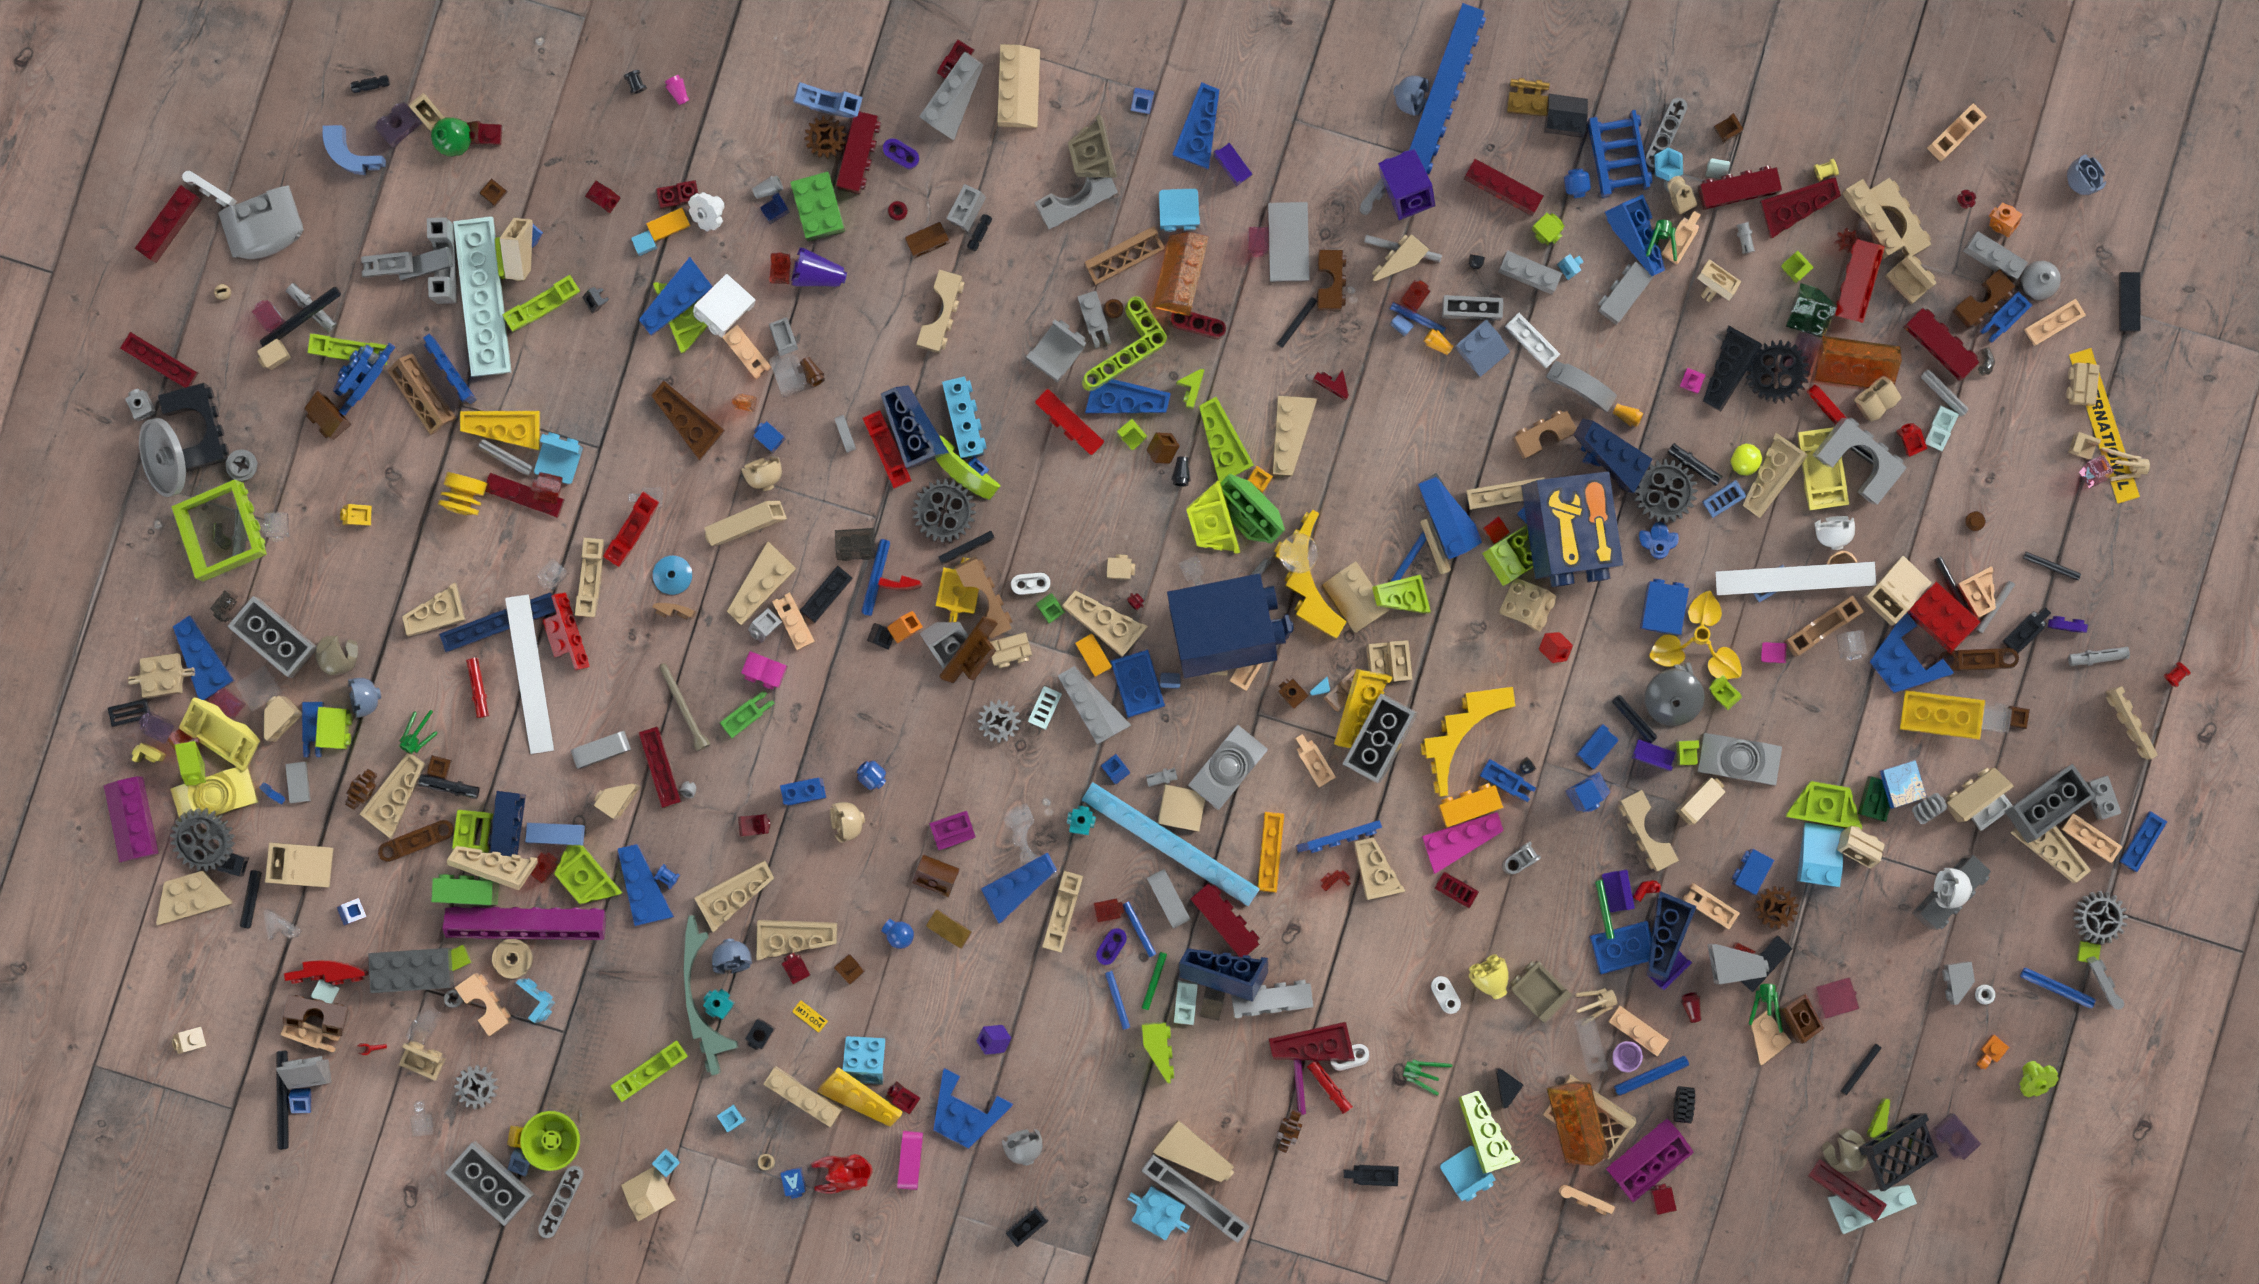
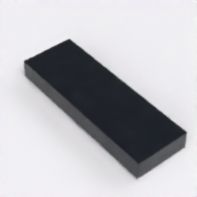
(2129, 301)
(966, 547)
(826, 594)
(1774, 954)

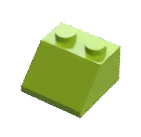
(333, 728)

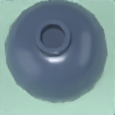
(1410, 94)
(2085, 175)
(363, 696)
(731, 956)

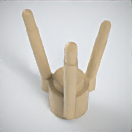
(2136, 465)
(1606, 999)

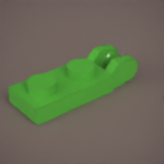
(745, 715)

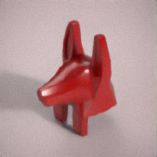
(844, 1173)

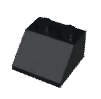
(1566, 115)

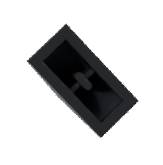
(1508, 1087)

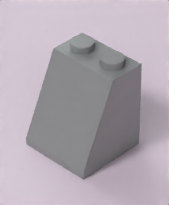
(1735, 965)

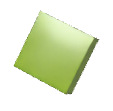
(2088, 950)
(459, 957)

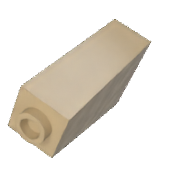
(745, 522)
(1190, 1151)

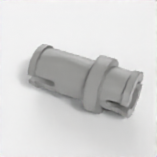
(1744, 234)
(1162, 777)

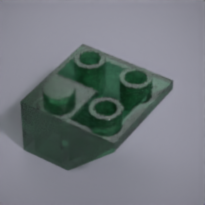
(1811, 311)

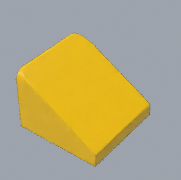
(514, 1137)

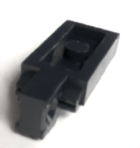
(2026, 630)
(1373, 1175)

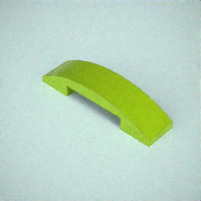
(541, 304)
(338, 348)
(965, 474)
(649, 1071)

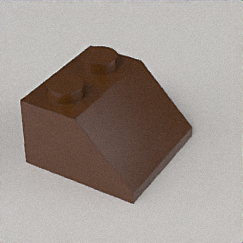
(326, 415)

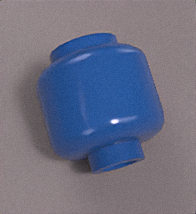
(1577, 182)
(871, 775)

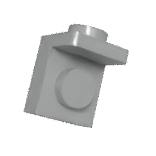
(764, 625)

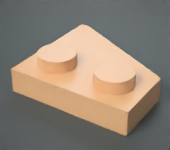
(1767, 1037)

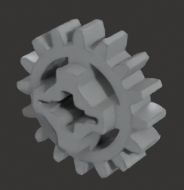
(1002, 729)
(473, 1078)

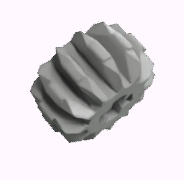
(1929, 808)

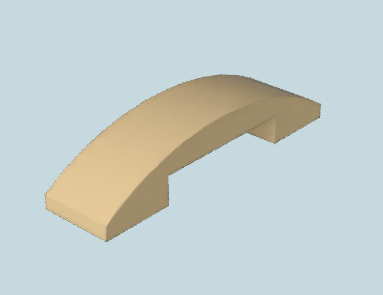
(590, 577)
(1062, 911)

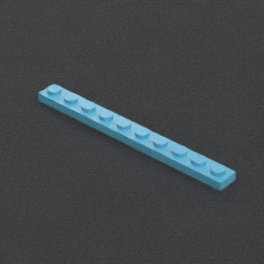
(1170, 844)

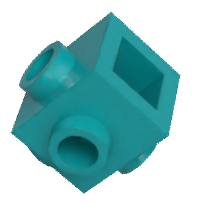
(1083, 828)
(725, 1003)

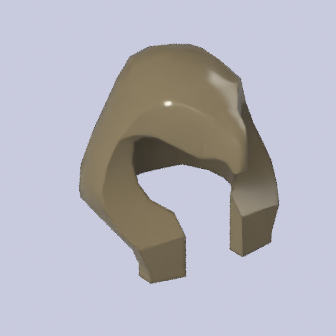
(331, 657)
(1850, 1155)

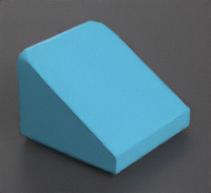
(644, 243)
(1321, 688)

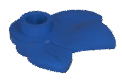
(1658, 537)

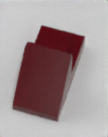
(485, 133)
(1337, 387)

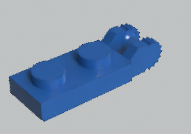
(2007, 315)
(309, 726)
(1505, 779)

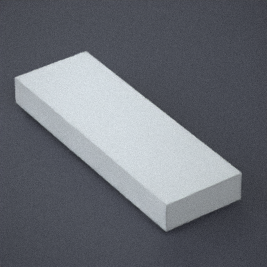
(1532, 340)

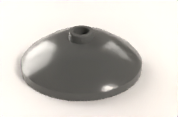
(1672, 686)

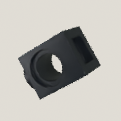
(766, 1028)

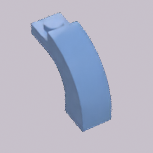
(832, 103)
(335, 144)

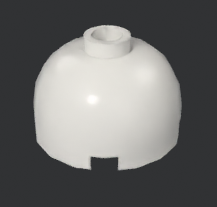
(1835, 532)
(1952, 888)

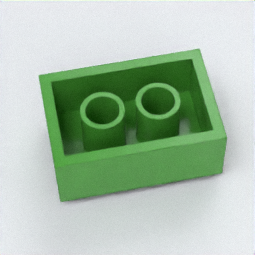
(817, 206)
(464, 890)

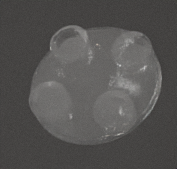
(1299, 553)

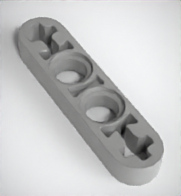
(1665, 133)
(564, 1203)

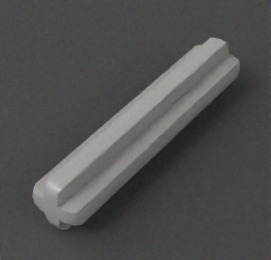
(1944, 393)
(505, 457)

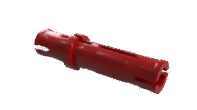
(479, 696)
(1329, 1086)

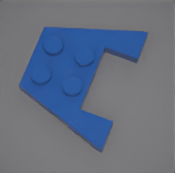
(1898, 664)
(961, 1120)

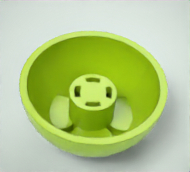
(542, 1148)

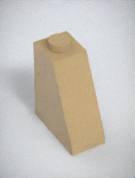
(517, 249)
(1700, 801)

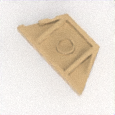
(189, 897)

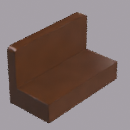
(927, 240)
(935, 875)

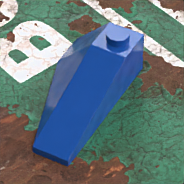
(1633, 227)
(1453, 525)

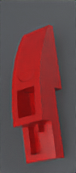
(332, 970)

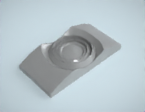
(1739, 759)
(1228, 767)

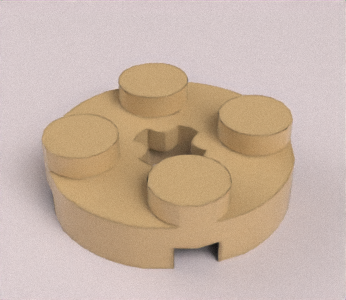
(504, 966)

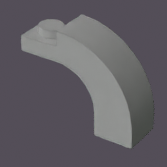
(1583, 384)

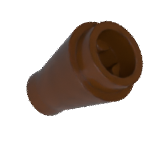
(812, 373)

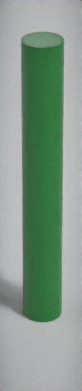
(1604, 909)
(1154, 981)

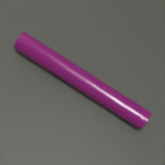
(1299, 1086)

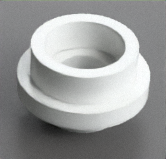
(1991, 994)

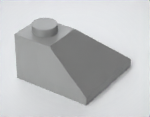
(944, 640)

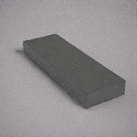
(429, 263)

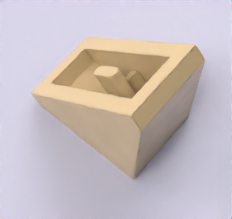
(426, 111)

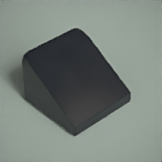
(880, 636)

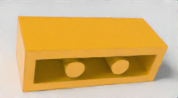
(1470, 805)

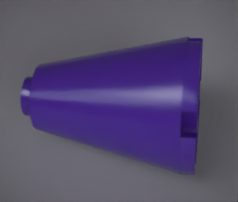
(816, 271)

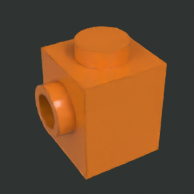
(905, 627)

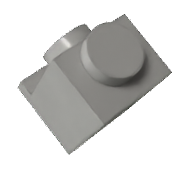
(146, 407)

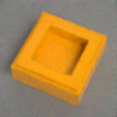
(1260, 478)

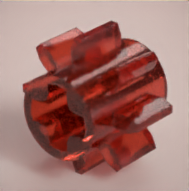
(1842, 237)

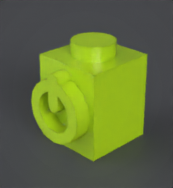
(1548, 229)

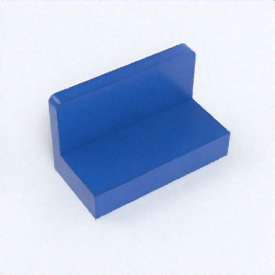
(1597, 746)

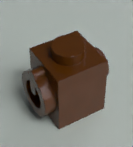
(1292, 693)

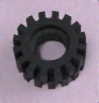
(1684, 1104)

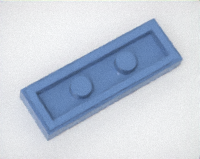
(555, 834)

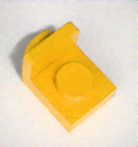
(356, 514)

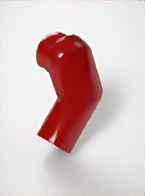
(1646, 887)

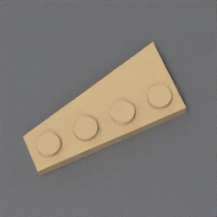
(763, 580)

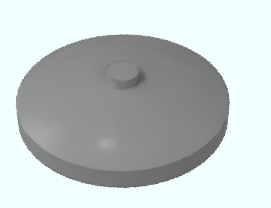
(162, 457)

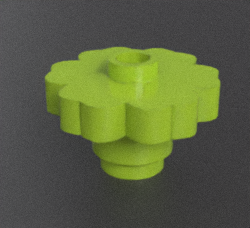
(2037, 1079)

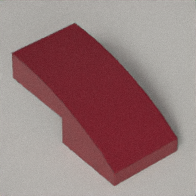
(953, 57)

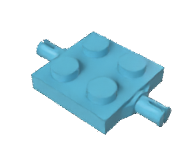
(1158, 1212)

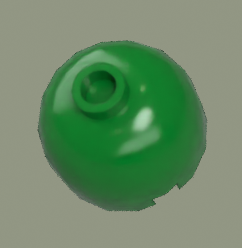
(451, 136)

